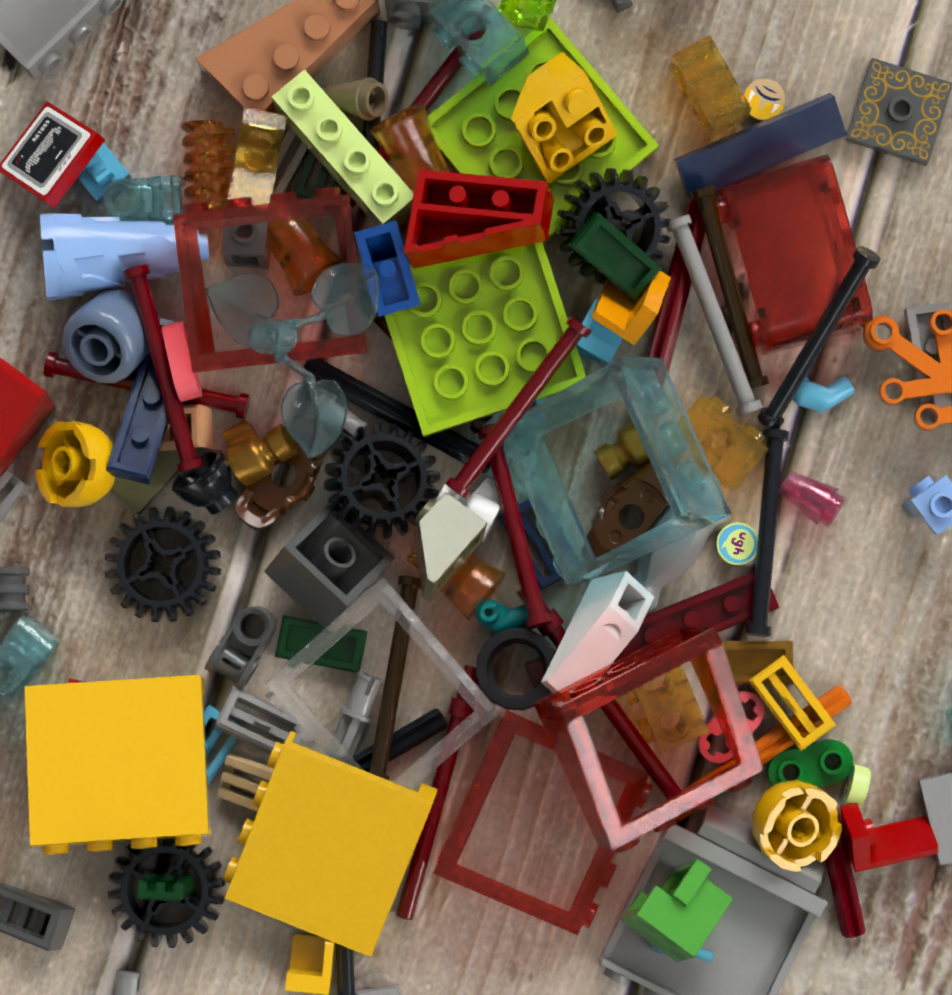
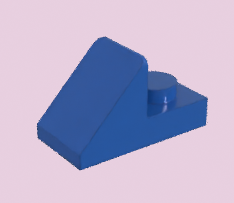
(384, 251)

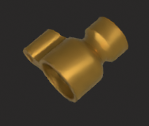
(625, 451)
(255, 457)

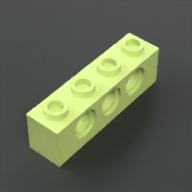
(343, 151)

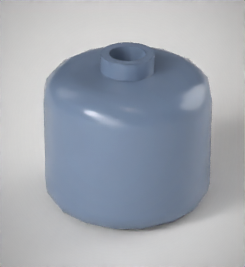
(106, 337)

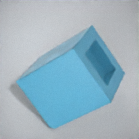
(601, 342)

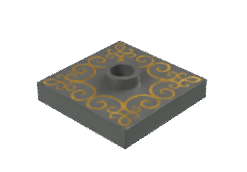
(899, 111)

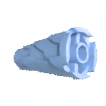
(95, 251)

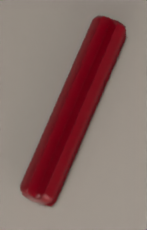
(844, 889)

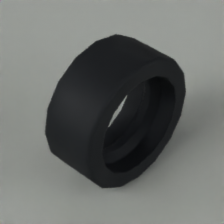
(485, 662)

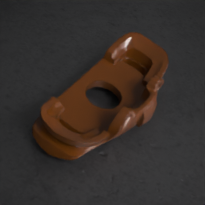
(638, 489)
(265, 502)

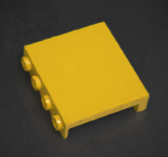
(116, 763)
(327, 846)

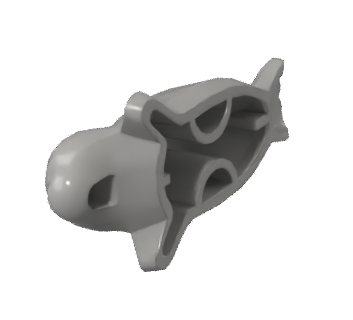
(675, 558)

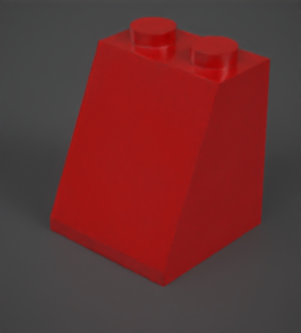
(22, 412)

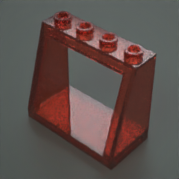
(243, 212)
(566, 728)
(600, 869)

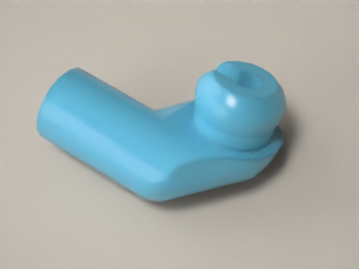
(821, 398)

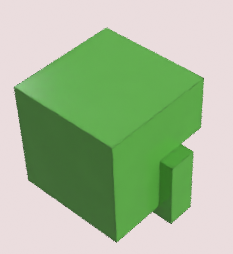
(680, 912)

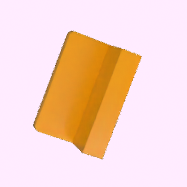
(628, 317)

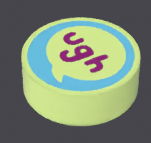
(736, 544)
(856, 786)

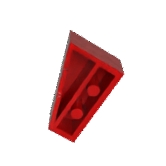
(474, 216)

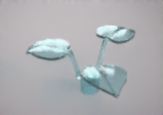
(348, 302)

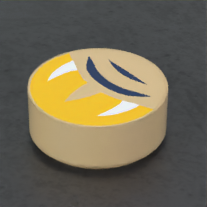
(765, 99)

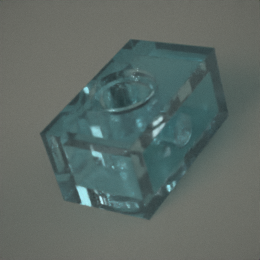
(491, 54)

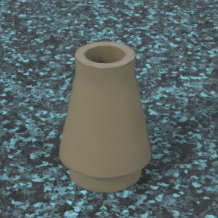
(360, 98)

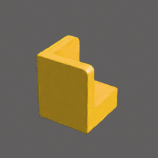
(310, 964)

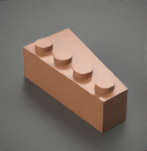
(281, 46)

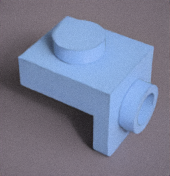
(932, 502)

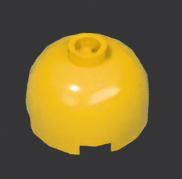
(74, 464)
(796, 824)

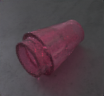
(813, 498)

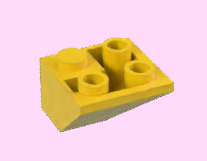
(560, 117)

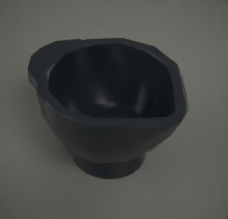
(207, 485)

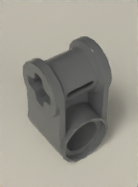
(241, 648)

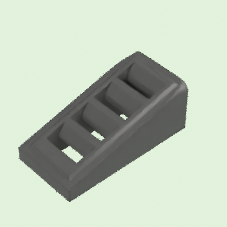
(57, 927)

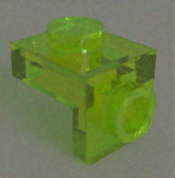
(527, 13)

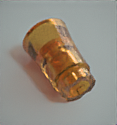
(409, 143)
(300, 253)
(469, 584)

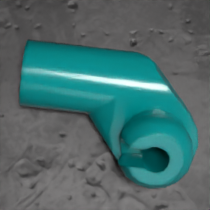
(499, 617)

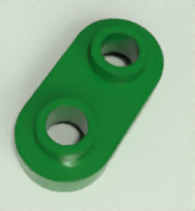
(811, 763)

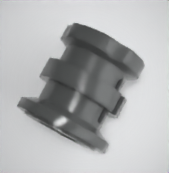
(14, 589)

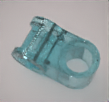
(150, 198)
(25, 650)

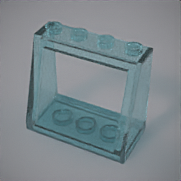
(667, 441)

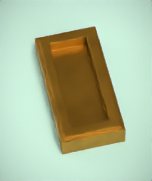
(752, 657)

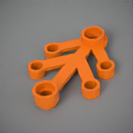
(938, 374)

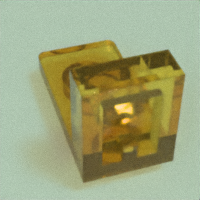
(257, 155)

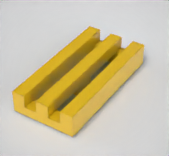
(769, 673)

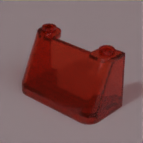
(794, 251)

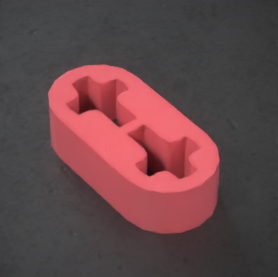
(178, 352)
(714, 729)

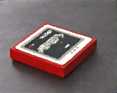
(50, 154)

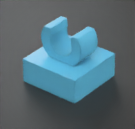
(102, 171)

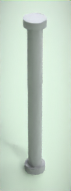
(713, 315)

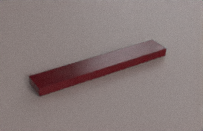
(715, 608)

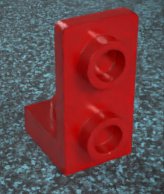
(886, 844)

